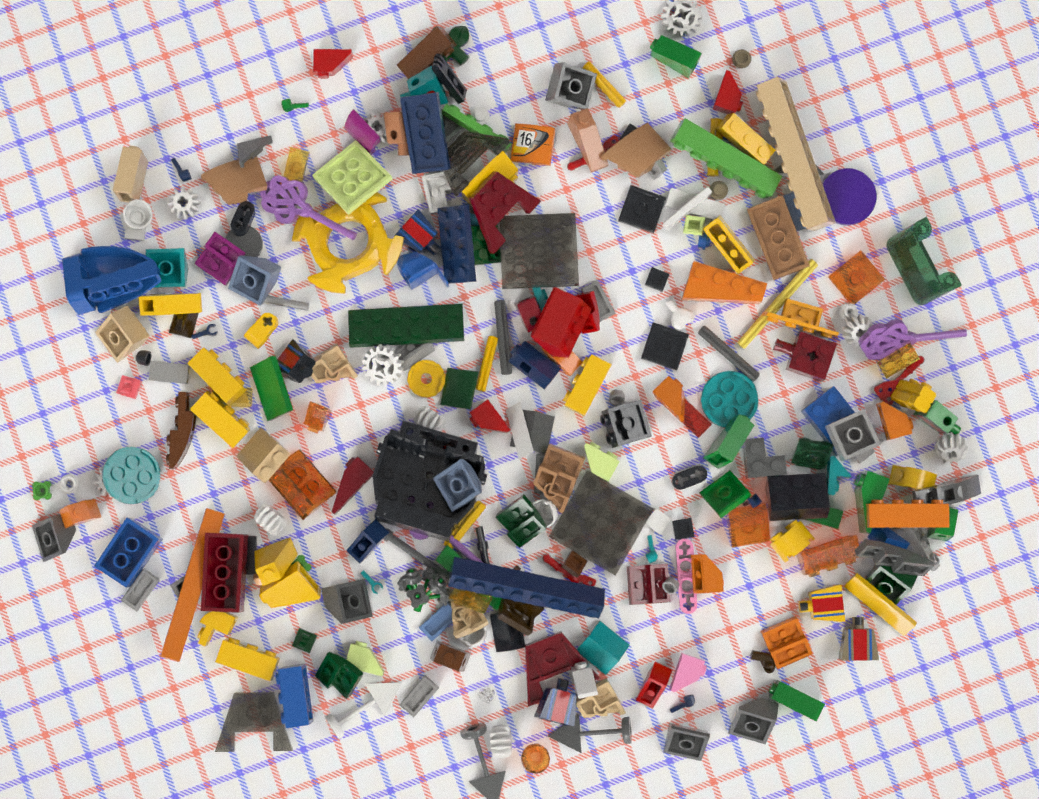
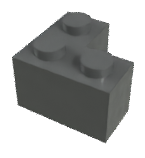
(756, 462)

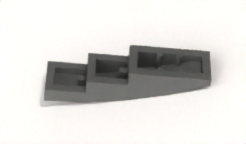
(900, 559)

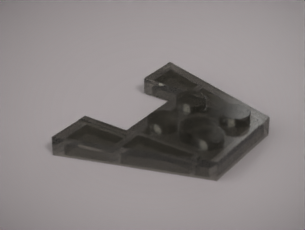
(465, 152)
(254, 714)

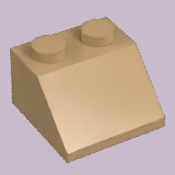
(122, 333)

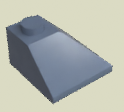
(254, 278)

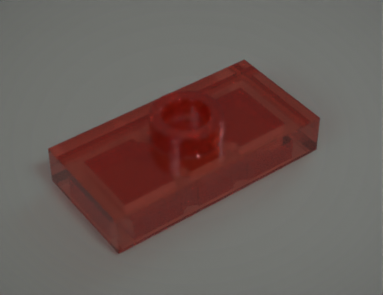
(695, 420)

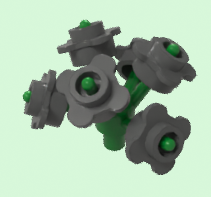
(418, 594)

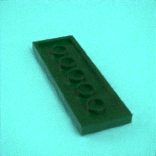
(406, 325)

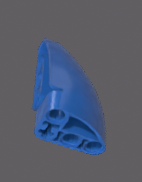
(107, 277)

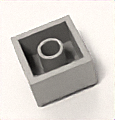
(852, 435)

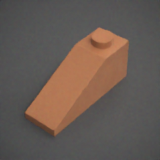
(588, 139)

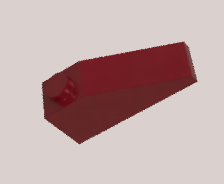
(353, 479)

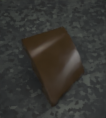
(519, 614)

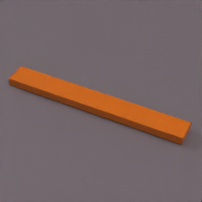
(190, 590)

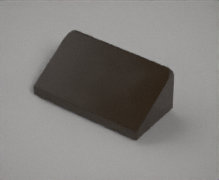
(183, 324)

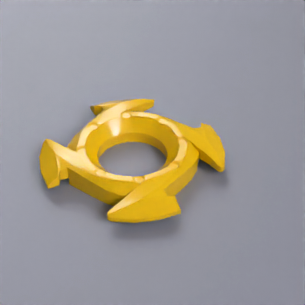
(336, 269)

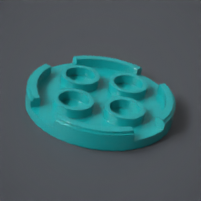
(727, 396)
(131, 475)

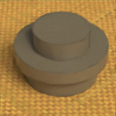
(741, 58)
(719, 190)

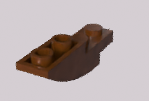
(180, 439)

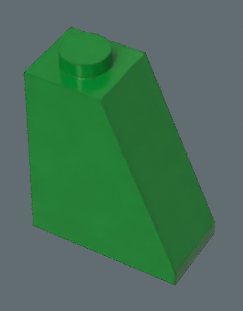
(675, 55)
(729, 441)
(796, 700)

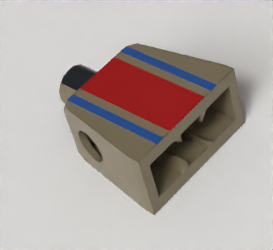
(858, 642)

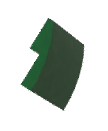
(521, 521)
(339, 673)

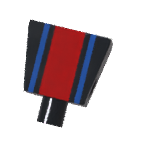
(296, 362)

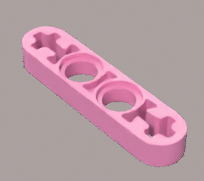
(682, 576)

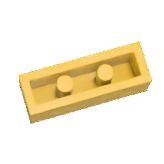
(745, 138)
(729, 244)
(217, 375)
(586, 384)
(220, 418)
(248, 659)

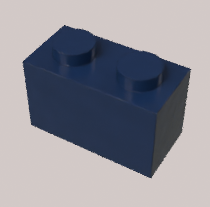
(367, 541)

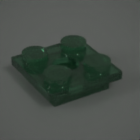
(812, 453)

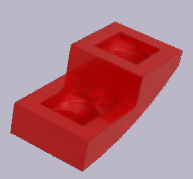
(593, 321)

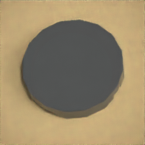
(249, 243)

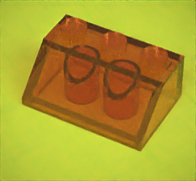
(302, 484)
(828, 555)

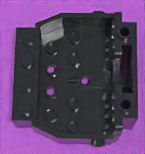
(401, 474)

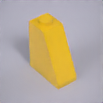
(274, 560)
(293, 588)

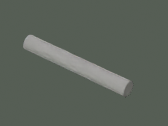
(287, 302)

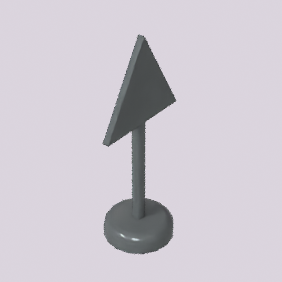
(572, 735)
(490, 785)

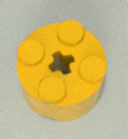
(792, 540)

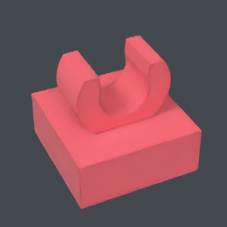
(129, 387)

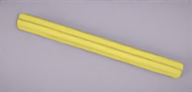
(775, 306)

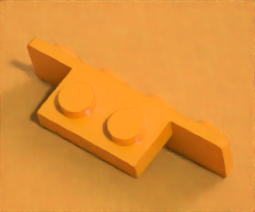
(802, 315)

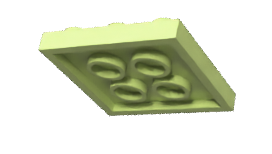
(352, 177)

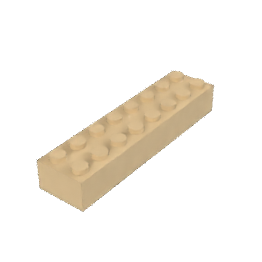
(795, 154)

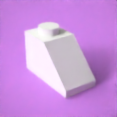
(584, 680)

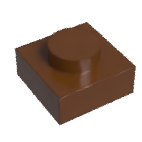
(574, 564)

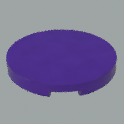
(850, 196)

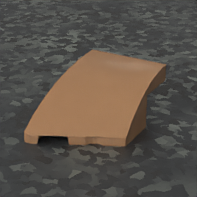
(638, 151)
(235, 182)
(558, 475)

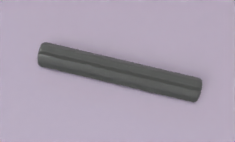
(503, 337)
(729, 353)

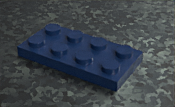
(425, 133)
(456, 244)

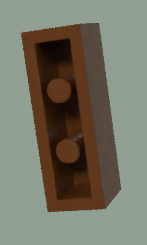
(422, 56)

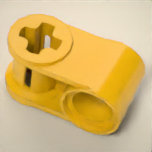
(260, 332)

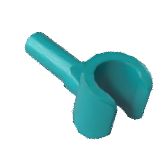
(651, 556)
(371, 581)

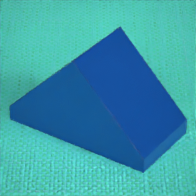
(888, 536)

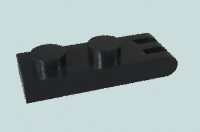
(449, 79)

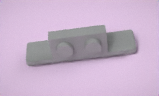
(918, 543)

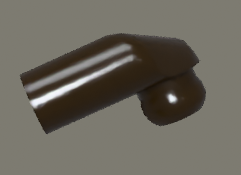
(765, 659)

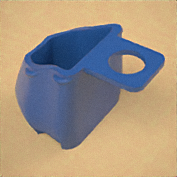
(418, 269)

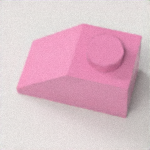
(687, 672)

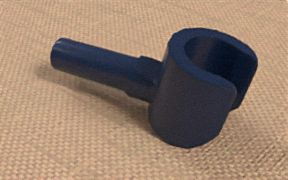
(185, 174)
(205, 332)
(754, 501)
(689, 702)

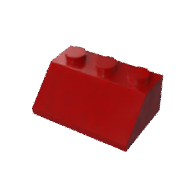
(560, 323)

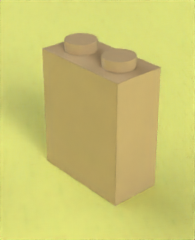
(130, 174)
(263, 455)

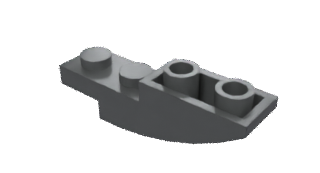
(950, 491)

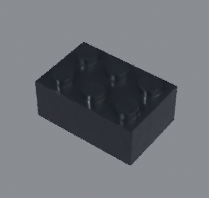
(797, 497)

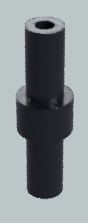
(482, 545)

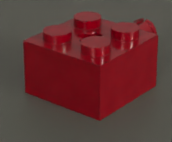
(799, 361)

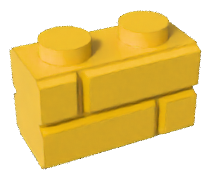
(914, 395)

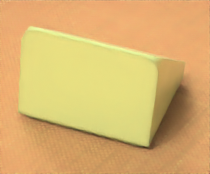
(694, 225)

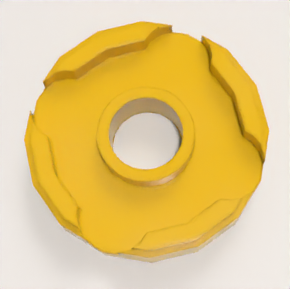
(423, 367)

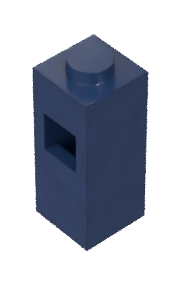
(533, 364)

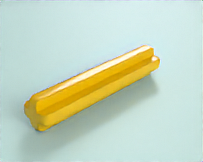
(606, 86)
(486, 363)
(459, 532)

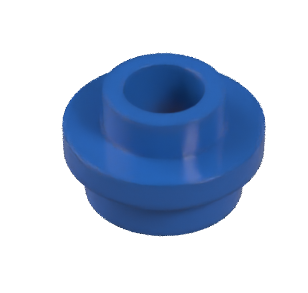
(704, 241)

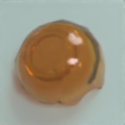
(535, 758)

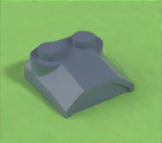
(458, 484)

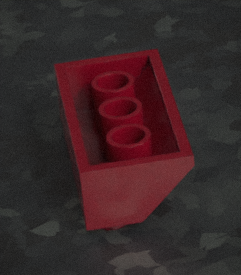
(224, 572)

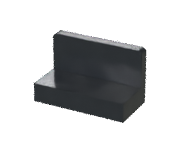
(505, 636)

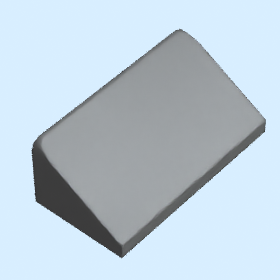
(413, 353)

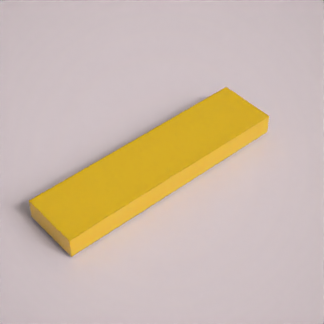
(880, 604)

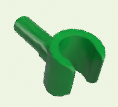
(288, 106)

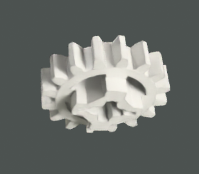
(679, 8)
(377, 371)

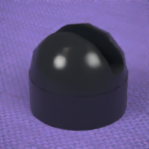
(143, 357)

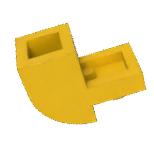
(911, 477)
(214, 621)

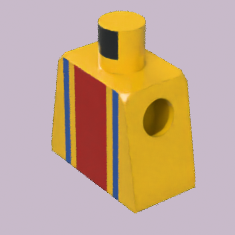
(825, 604)

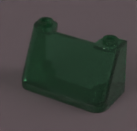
(916, 265)

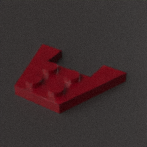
(493, 201)
(547, 659)

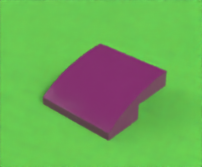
(361, 132)
(219, 258)

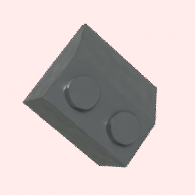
(570, 86)

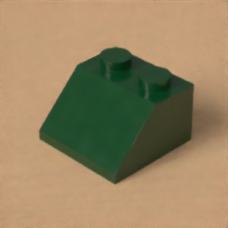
(891, 584)

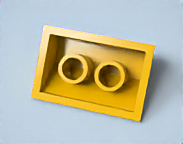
(500, 164)

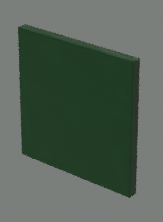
(459, 388)

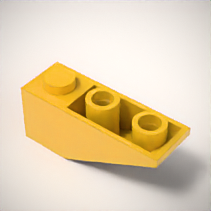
(170, 304)

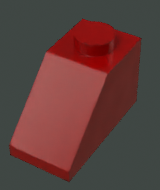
(330, 61)
(729, 96)
(488, 418)
(654, 684)

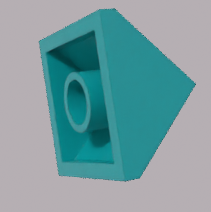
(172, 266)
(603, 647)

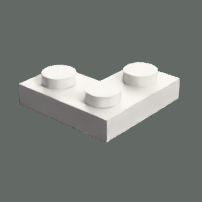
(435, 188)

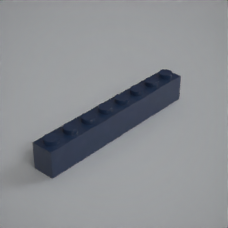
(526, 587)

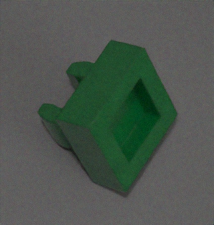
(304, 640)

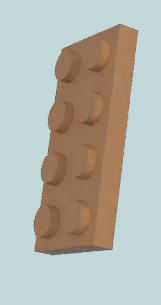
(778, 237)

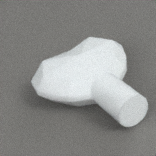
(680, 316)

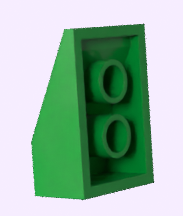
(868, 488)

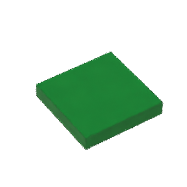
(725, 494)

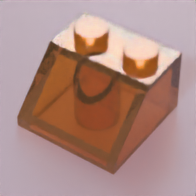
(856, 278)
(748, 525)

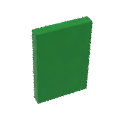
(271, 388)

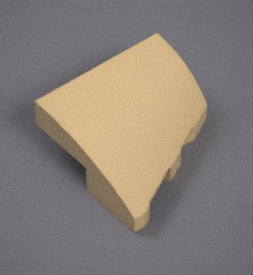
(332, 365)
(466, 620)
(600, 704)

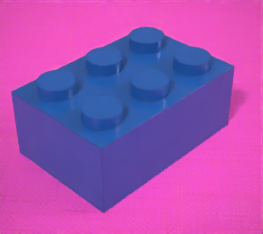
(826, 410)
(128, 552)
(294, 696)

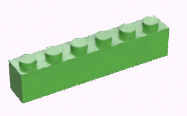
(726, 159)

